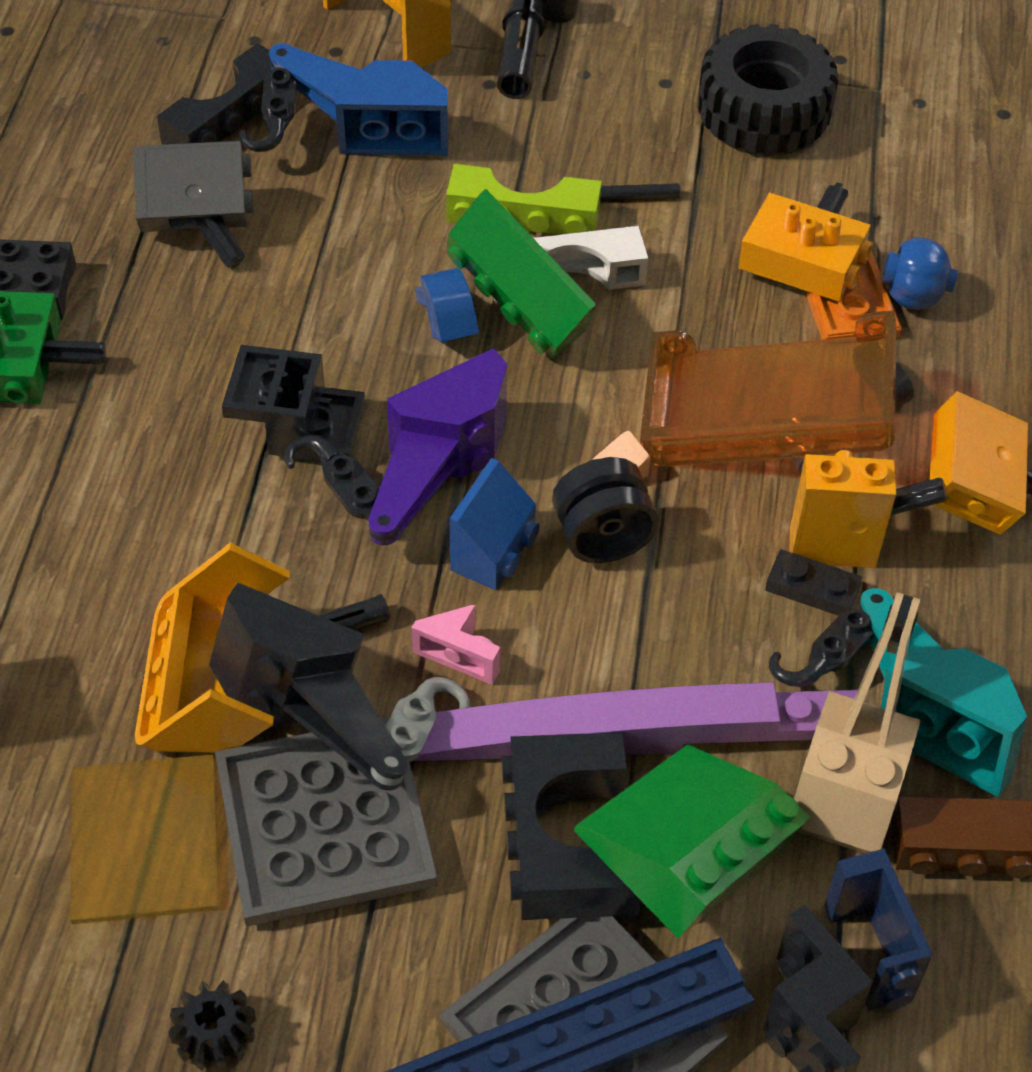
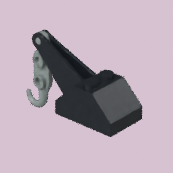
(303, 674)

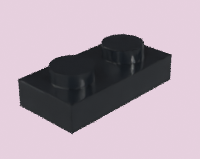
(813, 583)

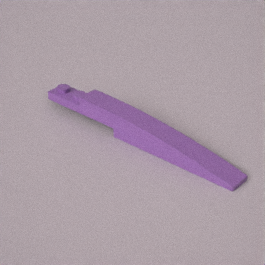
(648, 718)

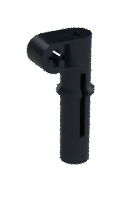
(518, 64)

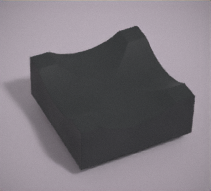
(37, 268)

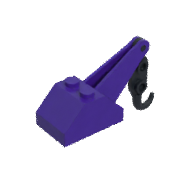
(435, 433)

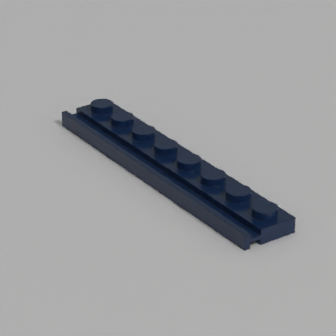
(607, 1021)

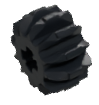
(218, 1006)

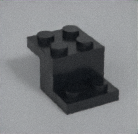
(292, 400)
(817, 1000)

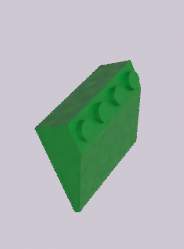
(692, 834)

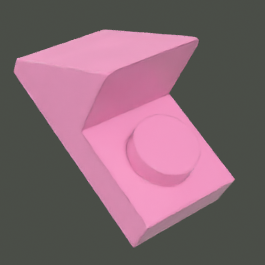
(450, 642)

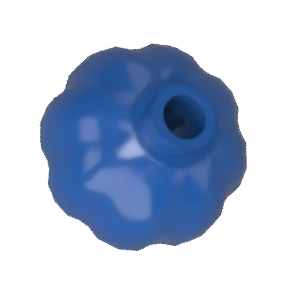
(919, 273)

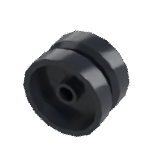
(605, 510)

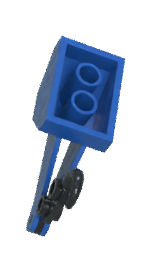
(377, 110)

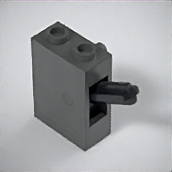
(193, 190)

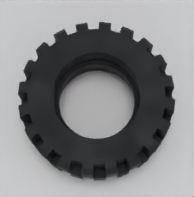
(759, 119)

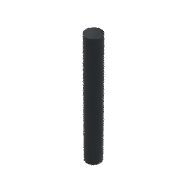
(641, 191)

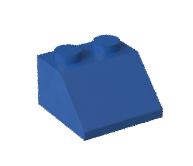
(492, 527)

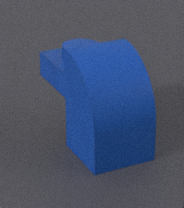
(448, 304)

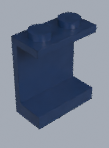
(872, 887)

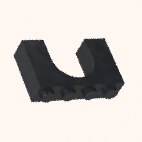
(553, 876)

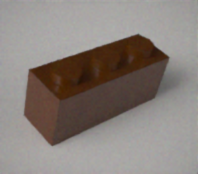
(963, 835)

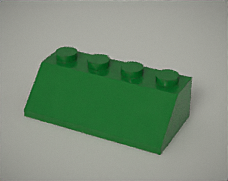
(519, 276)

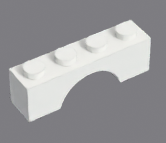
(609, 255)

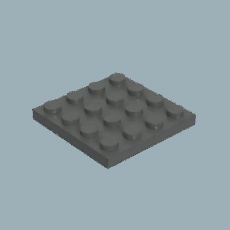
(317, 830)
(562, 964)

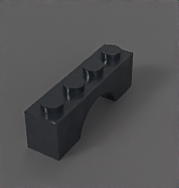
(218, 117)

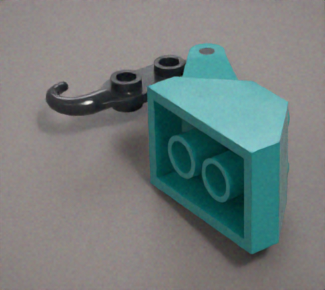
(963, 700)

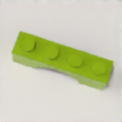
(563, 209)

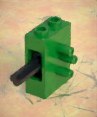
(29, 345)

